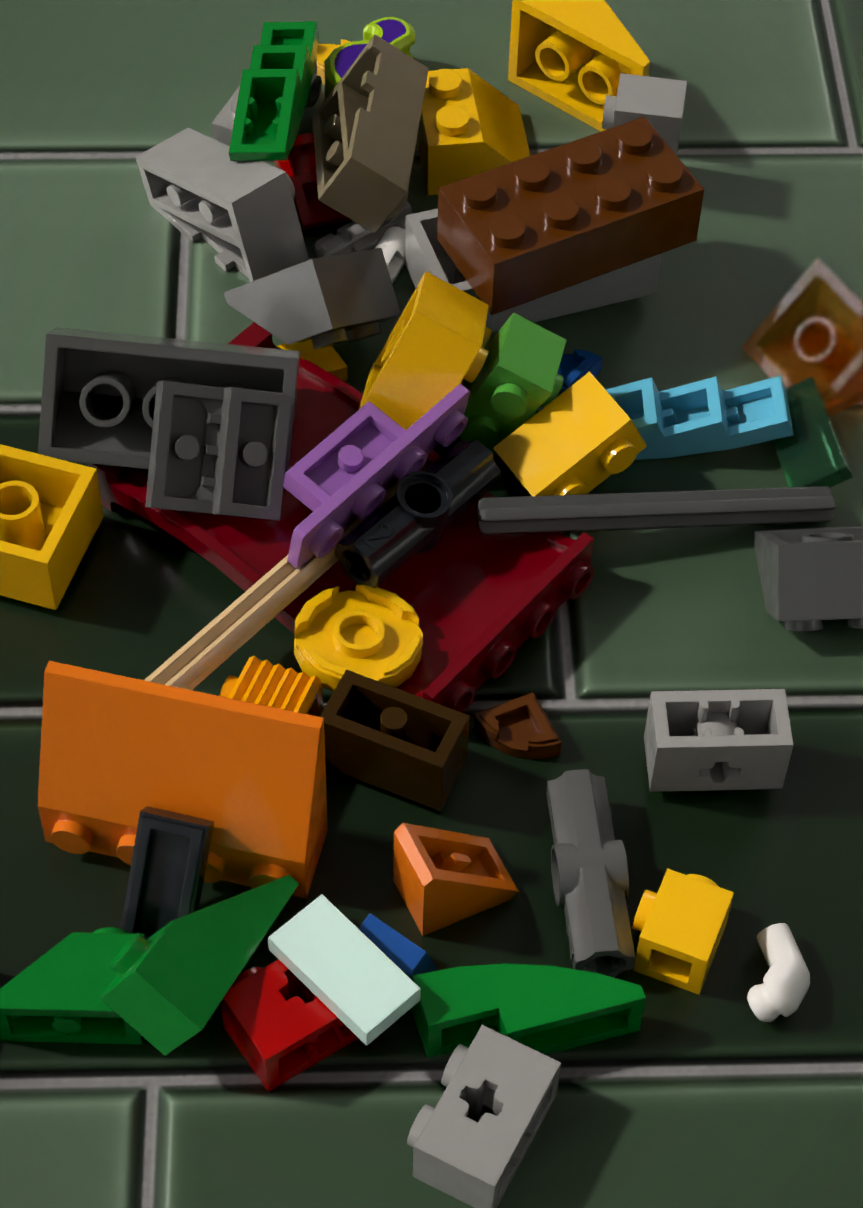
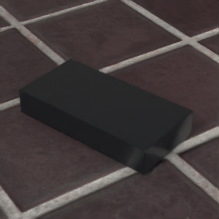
(165, 869)

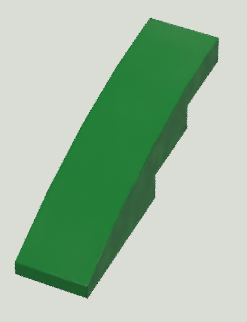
(274, 92)

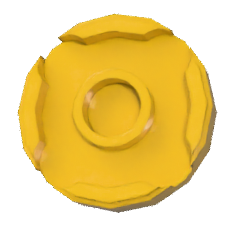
(359, 632)

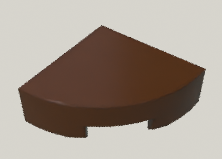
(519, 729)

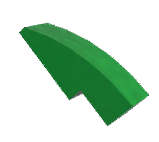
(529, 1003)

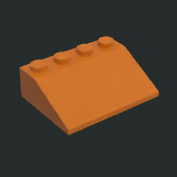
(141, 743)

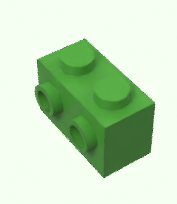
(513, 381)

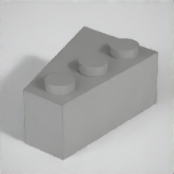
(232, 205)

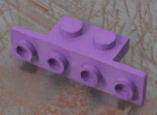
(358, 464)

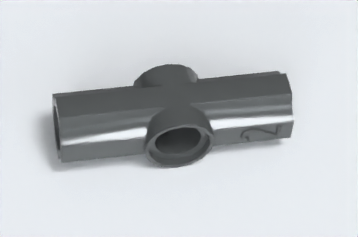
(590, 874)

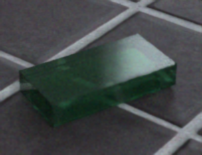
(814, 451)

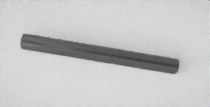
(654, 510)

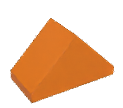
(447, 875)

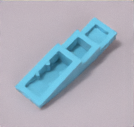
(703, 416)

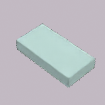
(344, 969)

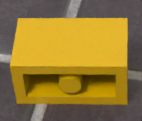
(572, 442)

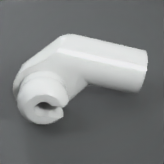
(785, 980)

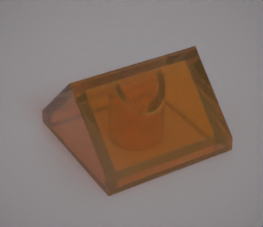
(815, 335)

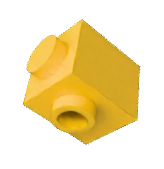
(681, 929)

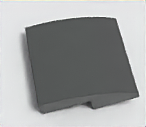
(218, 450)

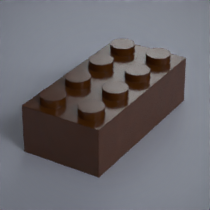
(568, 214)

